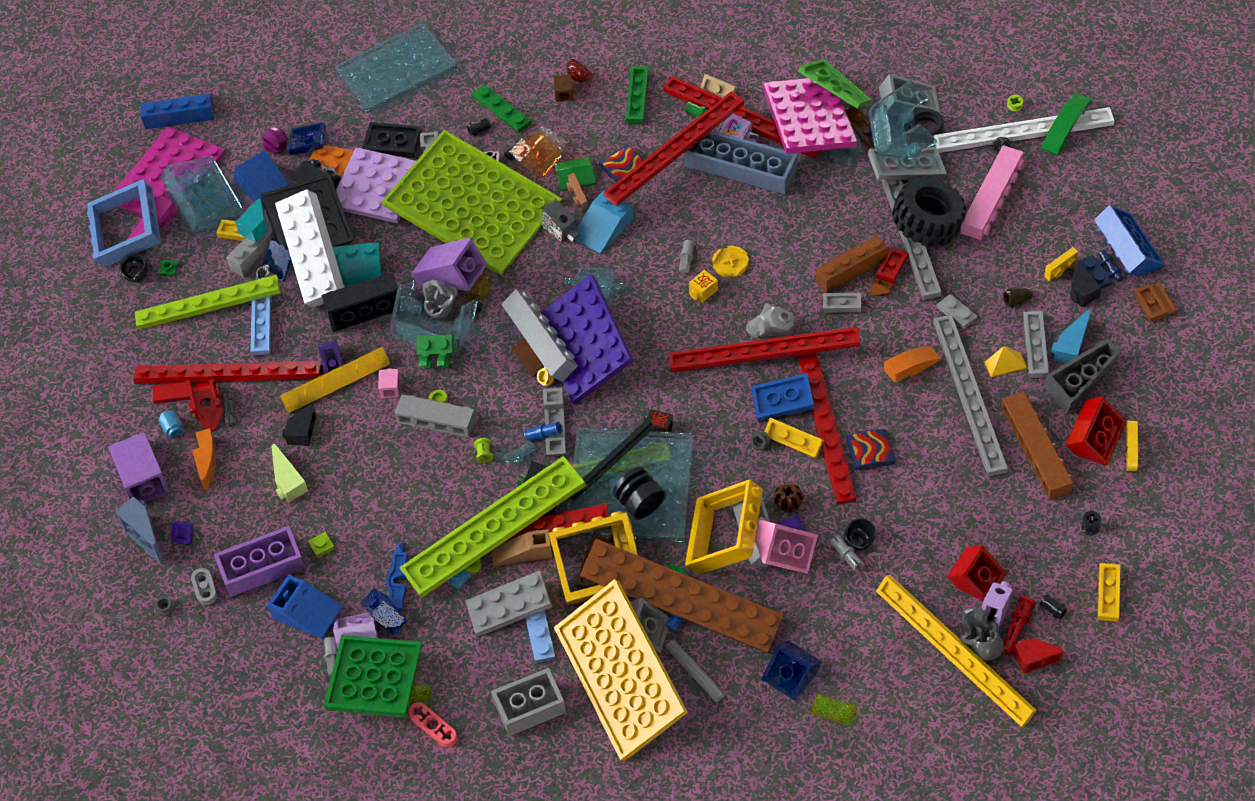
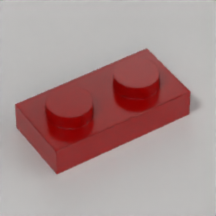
(892, 265)

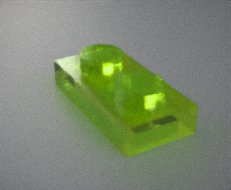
(833, 709)

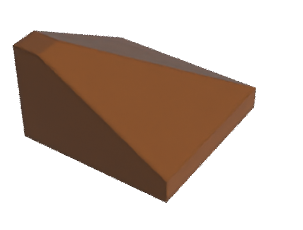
(878, 289)

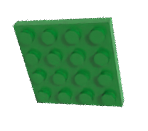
(373, 676)

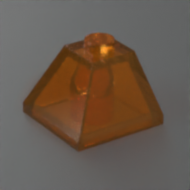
(536, 153)

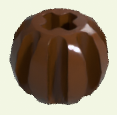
(788, 496)

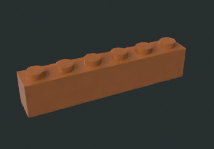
(1037, 445)

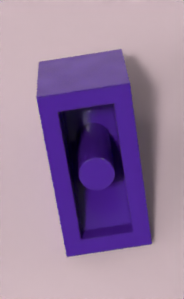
(330, 355)

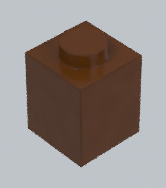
(563, 88)

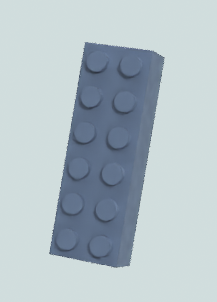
(743, 161)

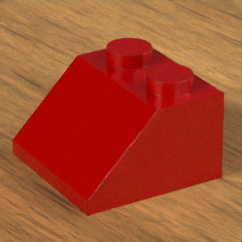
(976, 572)

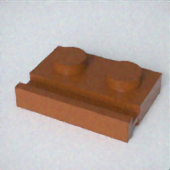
(1154, 301)

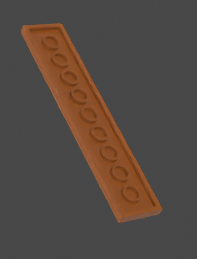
(683, 596)

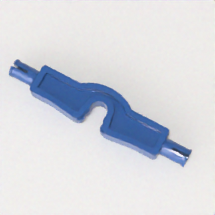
(395, 590)

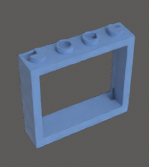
(131, 246)

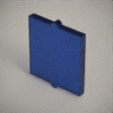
(278, 259)

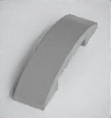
(554, 413)

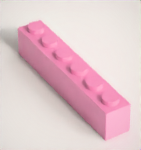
(992, 193)

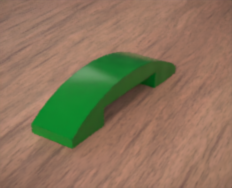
(1065, 122)

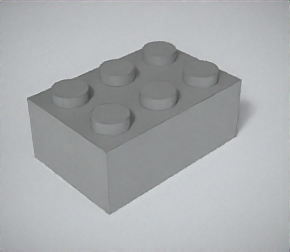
(528, 702)

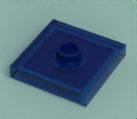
(307, 138)

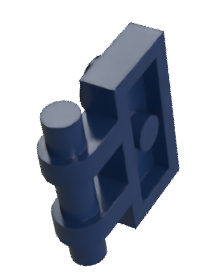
(1095, 269)

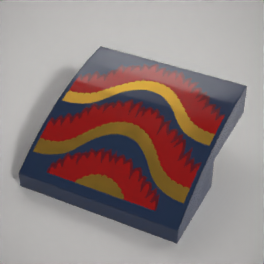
(620, 162)
(870, 449)

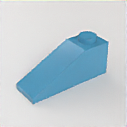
(1071, 340)

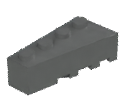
(1081, 374)

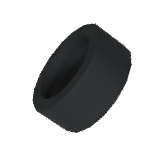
(928, 114)

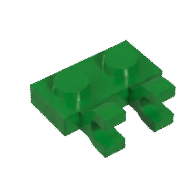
(435, 345)

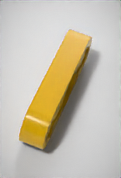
(1132, 443)

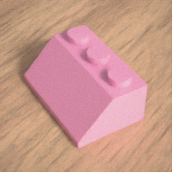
(785, 546)

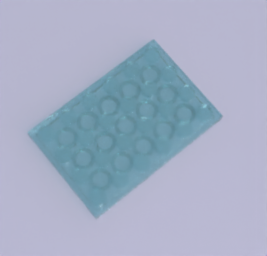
(395, 67)

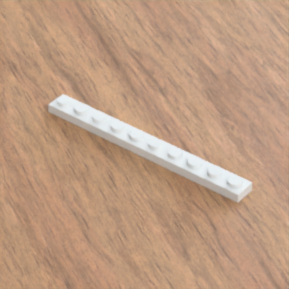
(1018, 130)

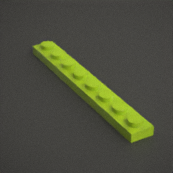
(207, 302)

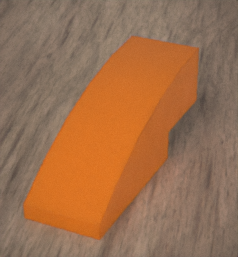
(910, 363)
(205, 456)

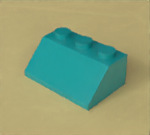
(358, 262)

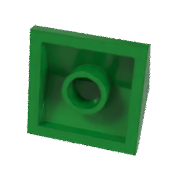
(580, 167)

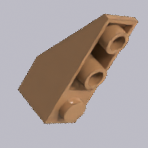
(524, 548)

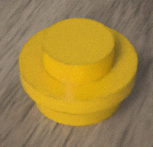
(544, 377)

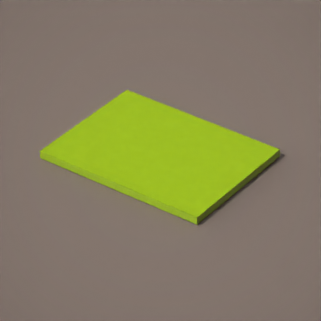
(468, 194)

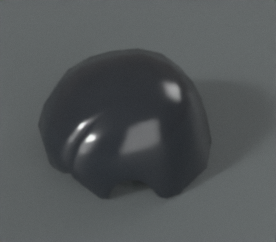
(133, 265)
(862, 528)

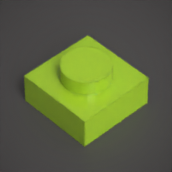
(321, 544)

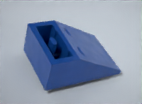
(304, 607)

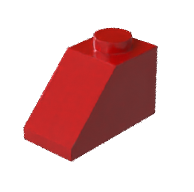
(1036, 654)

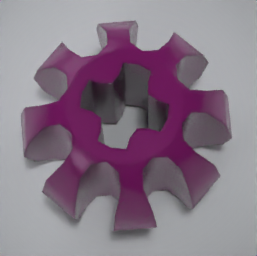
(274, 140)

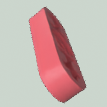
(431, 716)

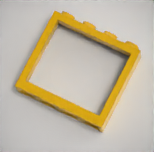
(577, 528)
(697, 557)

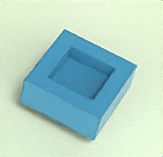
(459, 579)

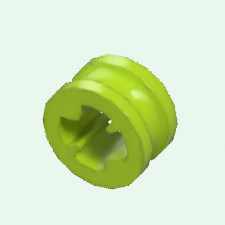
(1012, 99)

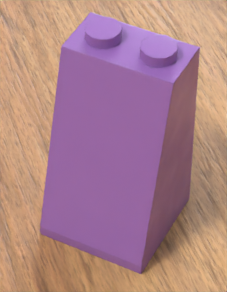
(454, 262)
(138, 468)

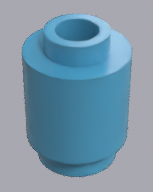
(171, 424)

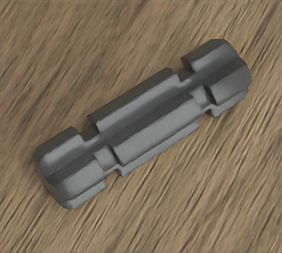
(229, 411)

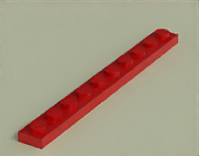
(701, 97)
(673, 148)
(764, 349)
(227, 372)
(827, 431)

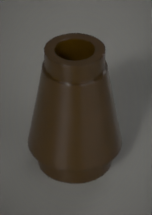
(1015, 296)

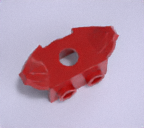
(210, 415)

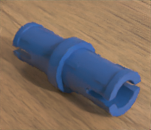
(543, 431)

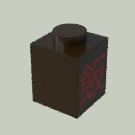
(662, 421)

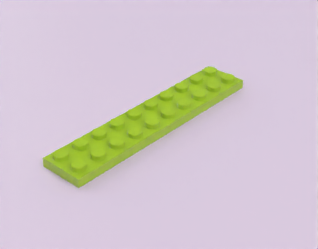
(492, 526)

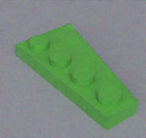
(832, 80)

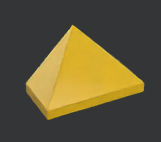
(1005, 362)

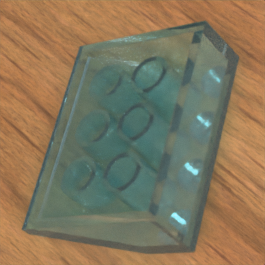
(201, 193)

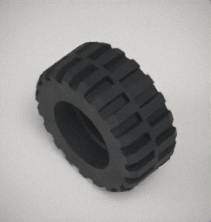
(935, 196)

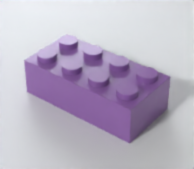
(259, 561)

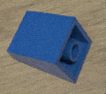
(259, 176)

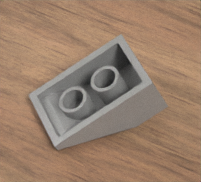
(894, 82)

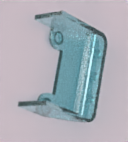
(888, 121)
(409, 322)

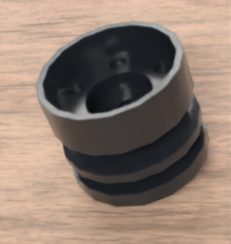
(639, 493)

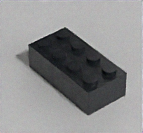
(360, 301)

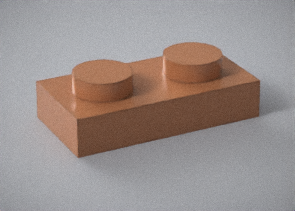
(574, 186)

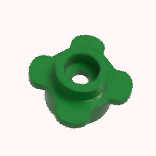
(168, 267)

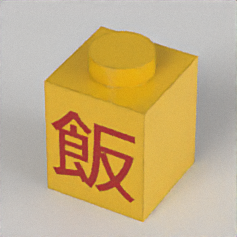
(703, 286)

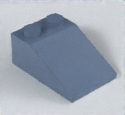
(139, 526)

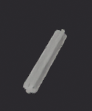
(695, 671)

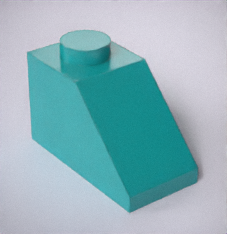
(253, 222)

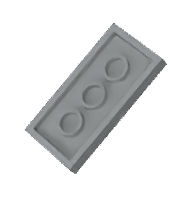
(896, 168)
(508, 603)

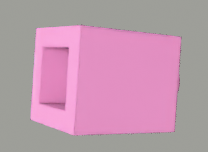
(389, 383)

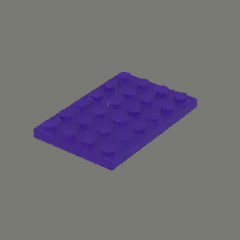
(590, 335)

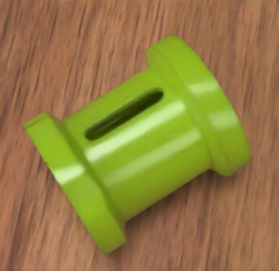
(483, 450)

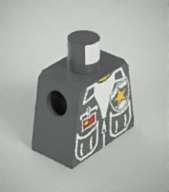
(559, 222)

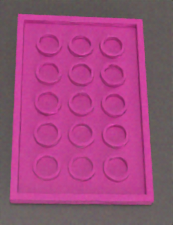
(808, 116)
(168, 149)

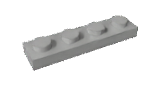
(1035, 344)

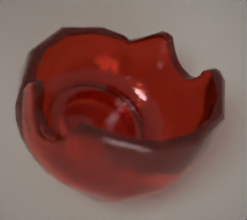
(578, 71)

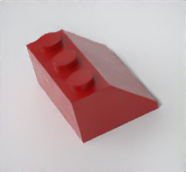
(1096, 431)

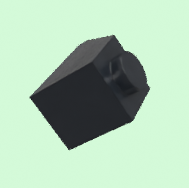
(1084, 286)
(300, 427)

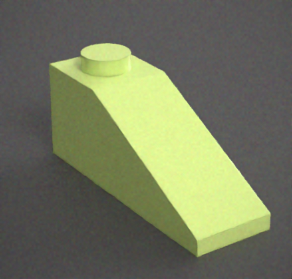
(287, 479)

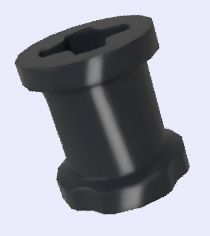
(1087, 523)

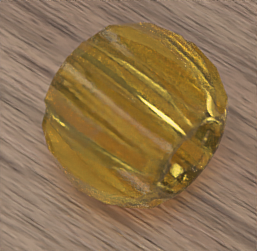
(480, 288)

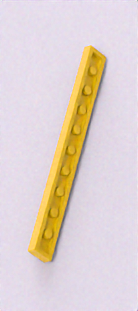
(956, 651)

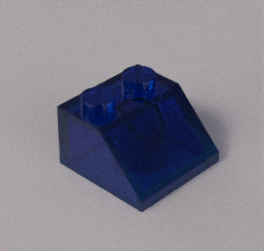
(791, 669)

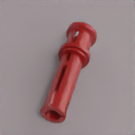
(1020, 617)

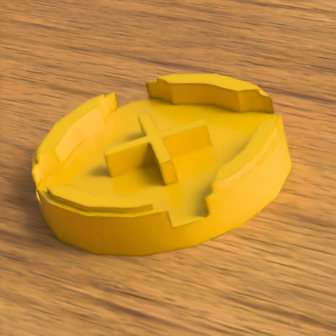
(730, 261)

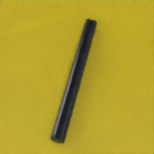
(612, 458)

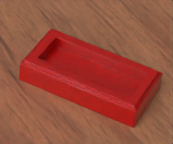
(169, 392)

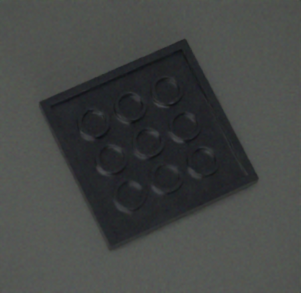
(329, 203)

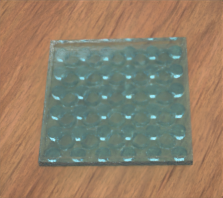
(664, 457)

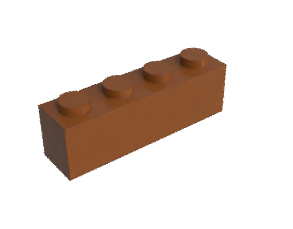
(851, 264)

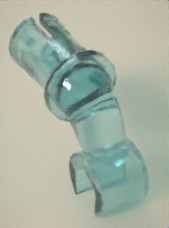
(516, 455)

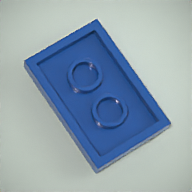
(782, 397)

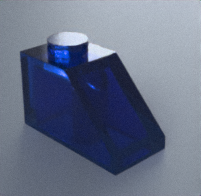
(384, 611)

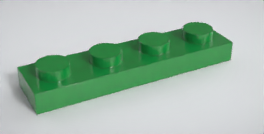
(637, 95)
(501, 108)

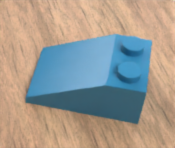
(603, 223)

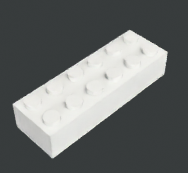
(309, 246)

